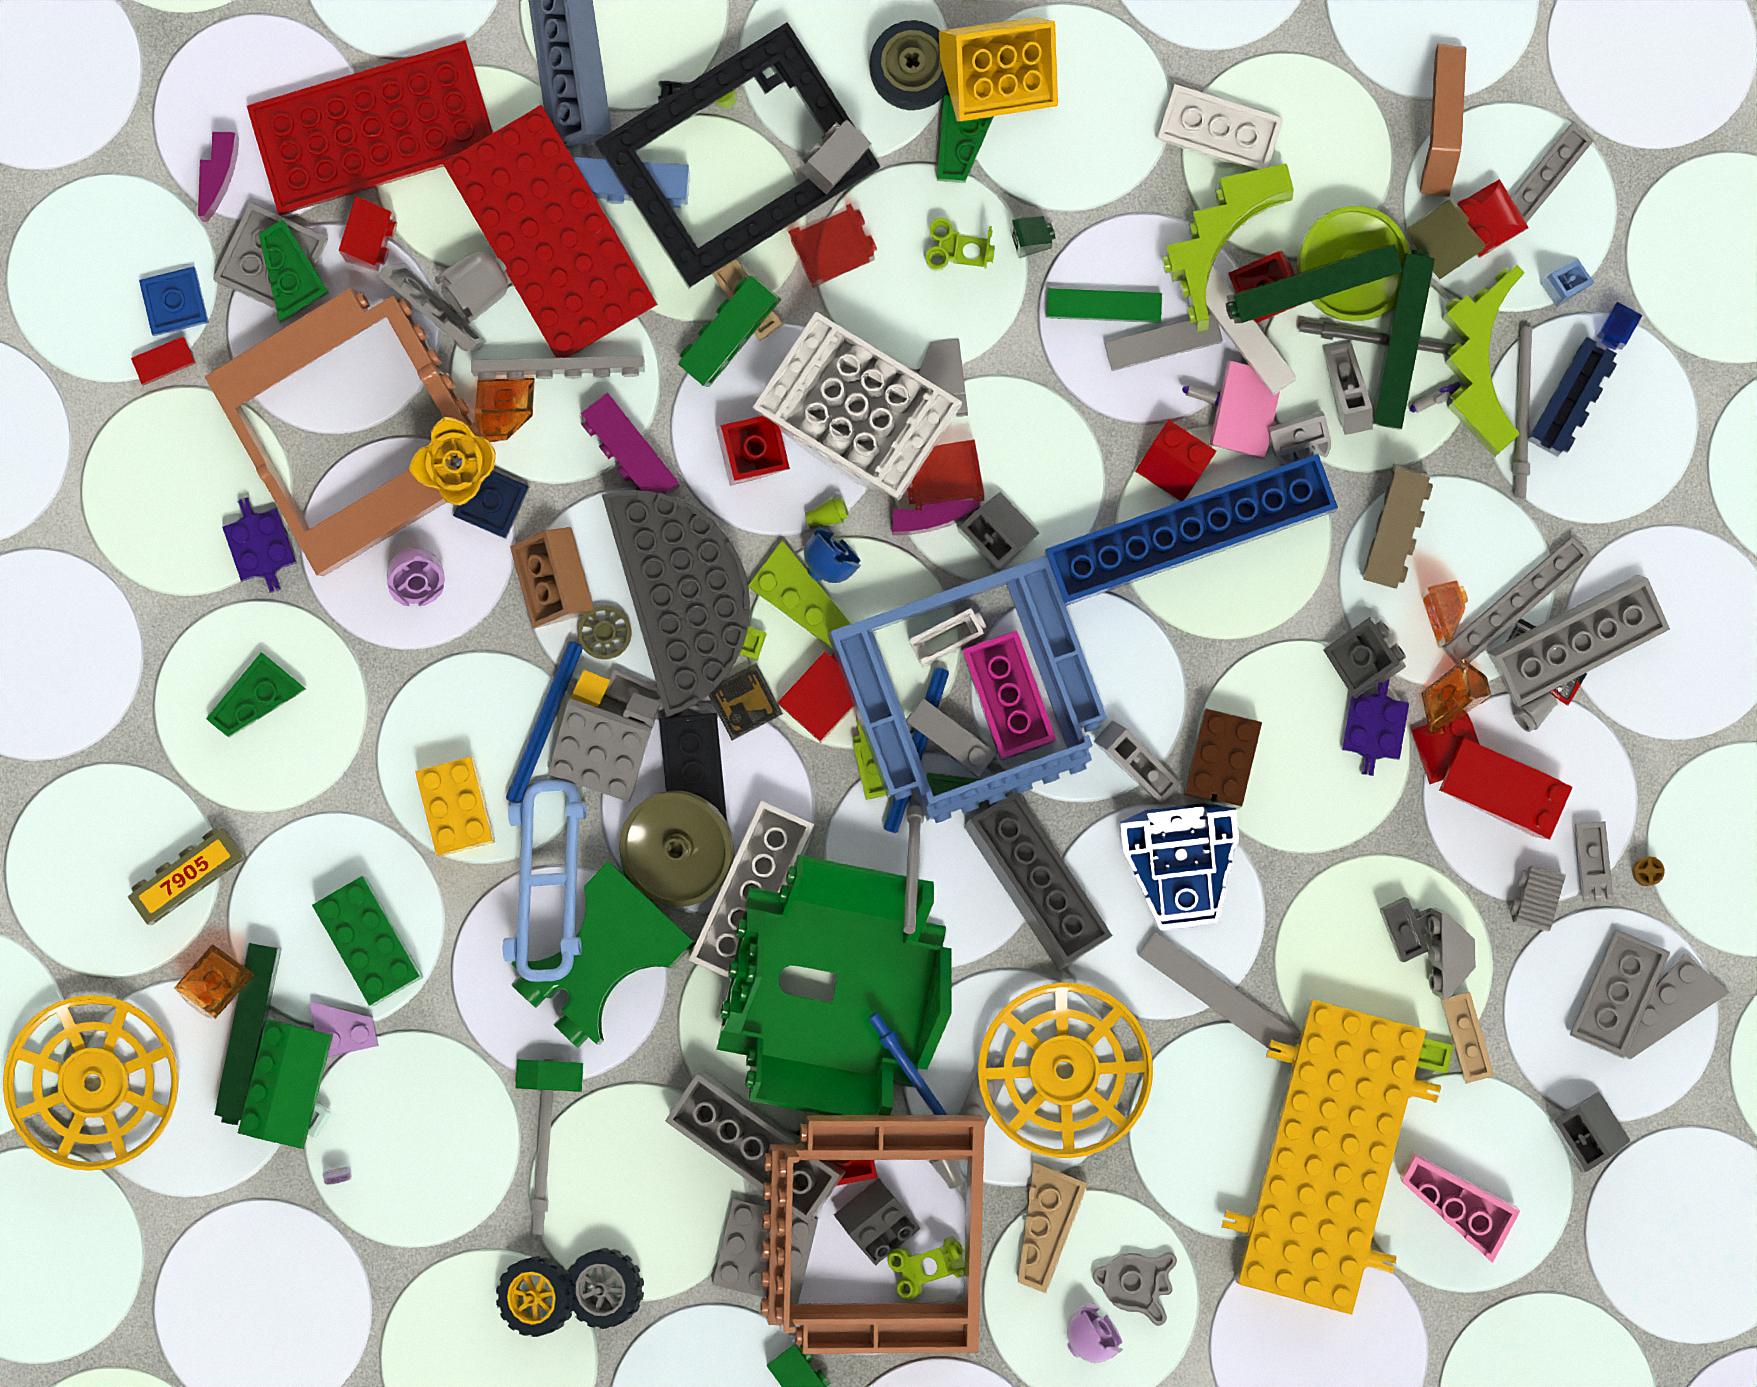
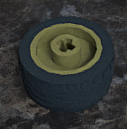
(892, 53)

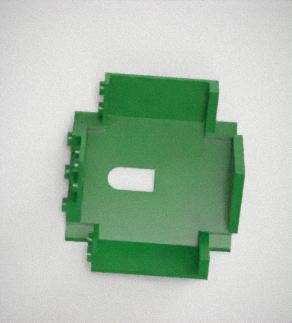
(825, 1052)

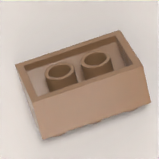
(551, 577)

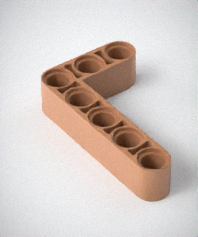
(1445, 120)

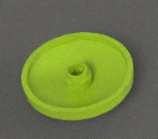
(1345, 234)

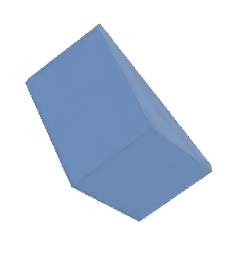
(1567, 282)

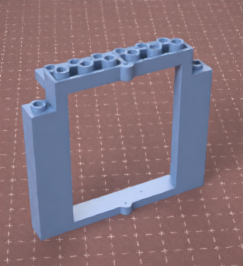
(1058, 663)

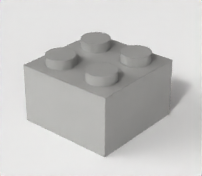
(837, 155)

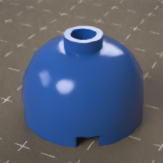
(828, 558)

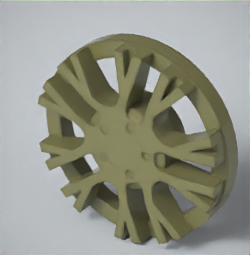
(604, 632)

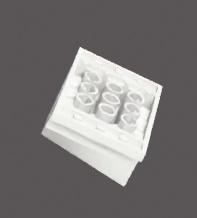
(856, 407)

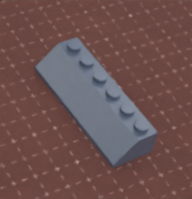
(570, 69)

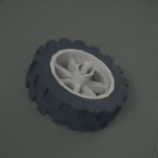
(630, 1289)

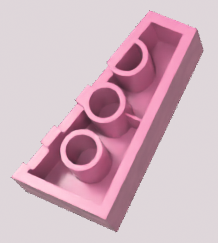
(1468, 1208)

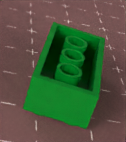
(367, 941)

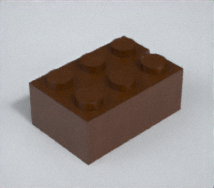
(1222, 758)

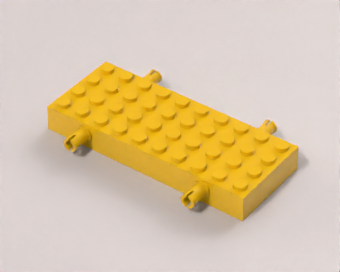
(1330, 1156)

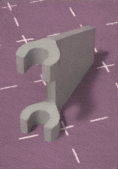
(944, 369)

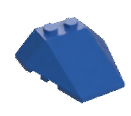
(1182, 860)

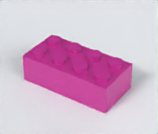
(1008, 695)

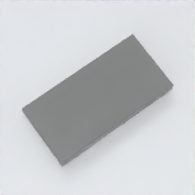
(1619, 994)

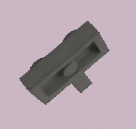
(1406, 928)

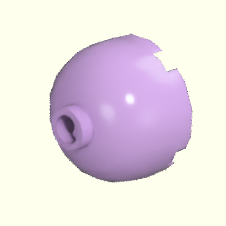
(415, 577)
(1091, 1336)

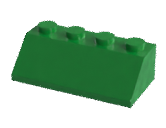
(285, 1084)

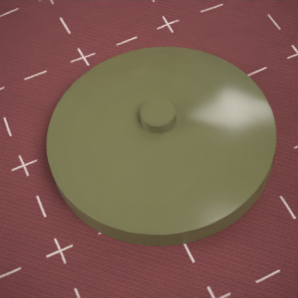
(676, 848)

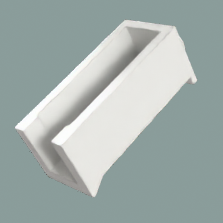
(974, 623)

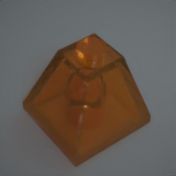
(503, 406)
(1444, 609)
(1454, 694)
(213, 982)

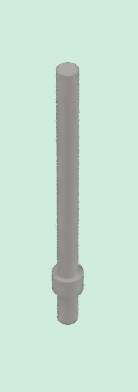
(1521, 467)
(915, 818)
(539, 1204)

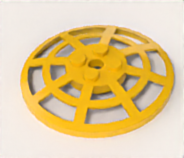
(1084, 1076)
(73, 1088)

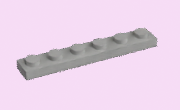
(546, 367)

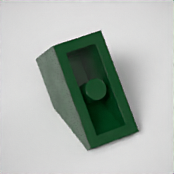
(1031, 235)

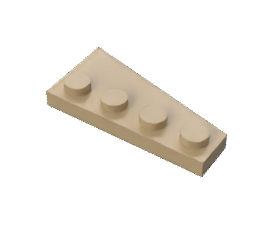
(1050, 1216)

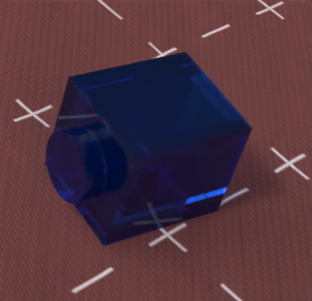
(1618, 326)

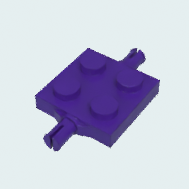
(259, 545)
(1375, 727)

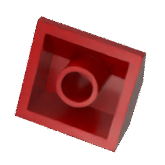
(367, 234)
(752, 449)
(1175, 461)

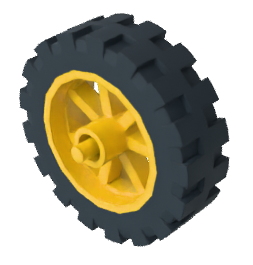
(561, 1291)

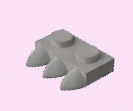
(1299, 437)

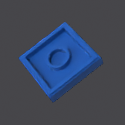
(173, 301)

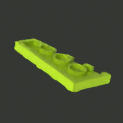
(796, 594)

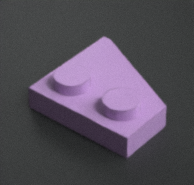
(349, 1029)

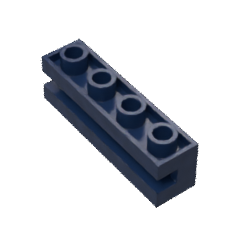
(1572, 398)

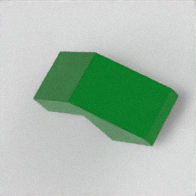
(549, 1075)

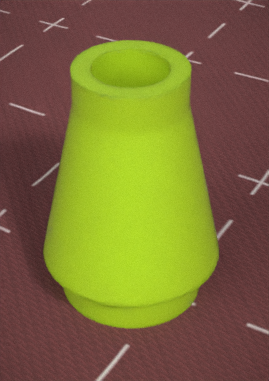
(828, 513)

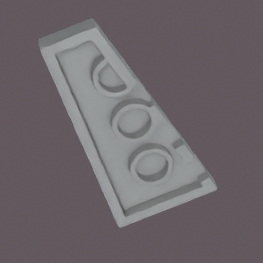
(422, 297)
(1676, 999)

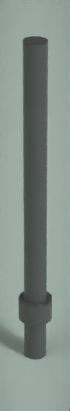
(1329, 330)

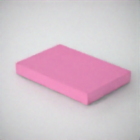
(1243, 412)

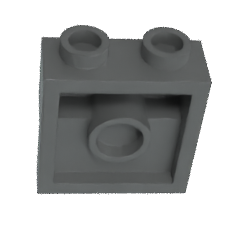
(1365, 656)

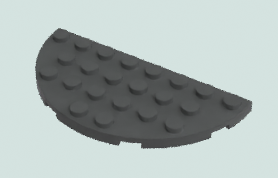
(684, 592)

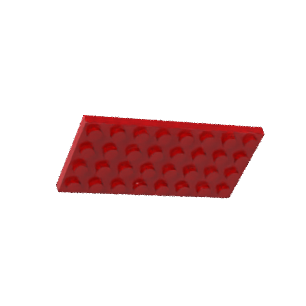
(369, 127)
(550, 233)

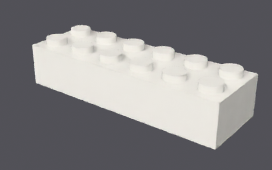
(760, 863)

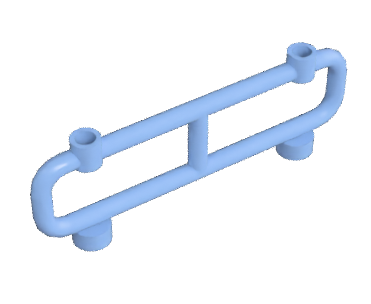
(522, 814)

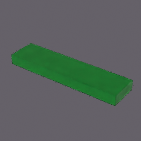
(1104, 305)

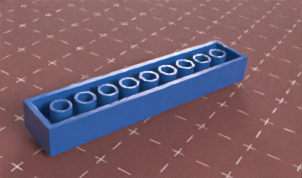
(1191, 529)

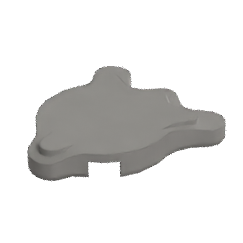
(1137, 1282)

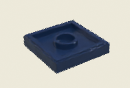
(494, 505)

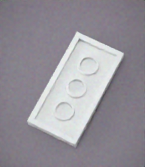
(1220, 128)

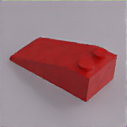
(1506, 789)

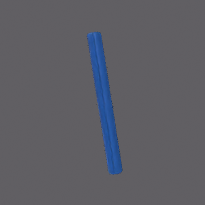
(933, 696)
(544, 722)

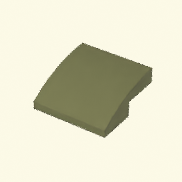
(1446, 237)

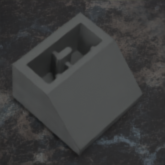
(998, 531)
(1590, 1132)
(876, 1221)

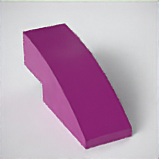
(216, 173)
(932, 516)

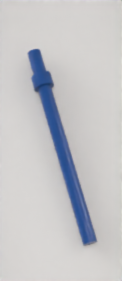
(890, 1041)

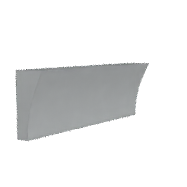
(1579, 640)

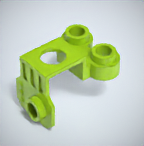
(952, 246)
(947, 1258)

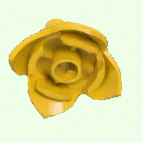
(433, 462)

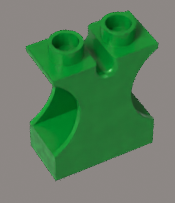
(618, 937)

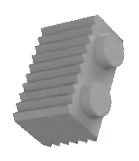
(1538, 898)

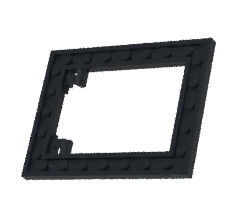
(790, 65)

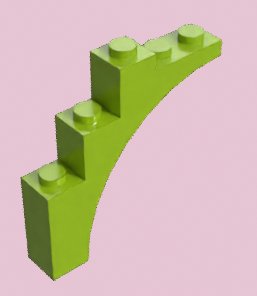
(1238, 201)
(1473, 323)

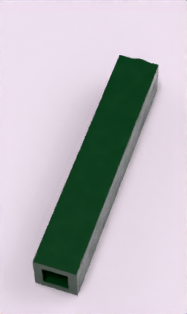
(1313, 284)
(1403, 339)
(247, 1031)

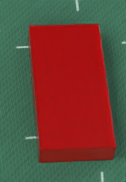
(163, 360)

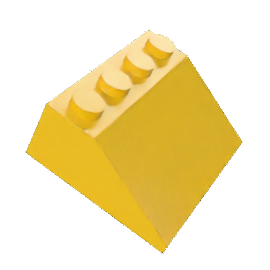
(1000, 67)

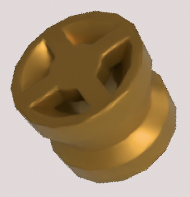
(1654, 870)

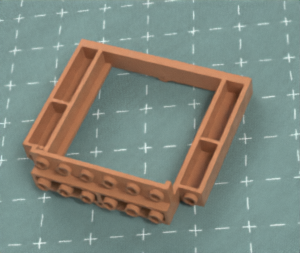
(293, 348)
(874, 1326)

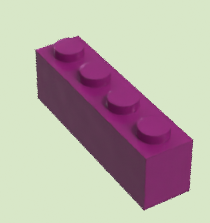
(627, 446)

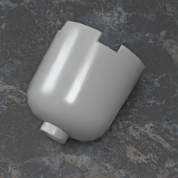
(474, 284)

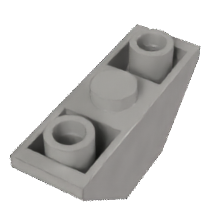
(1450, 954)

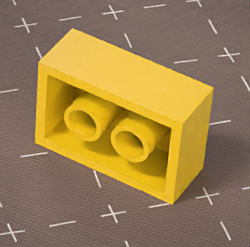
(455, 806)

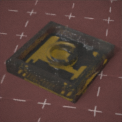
(744, 702)

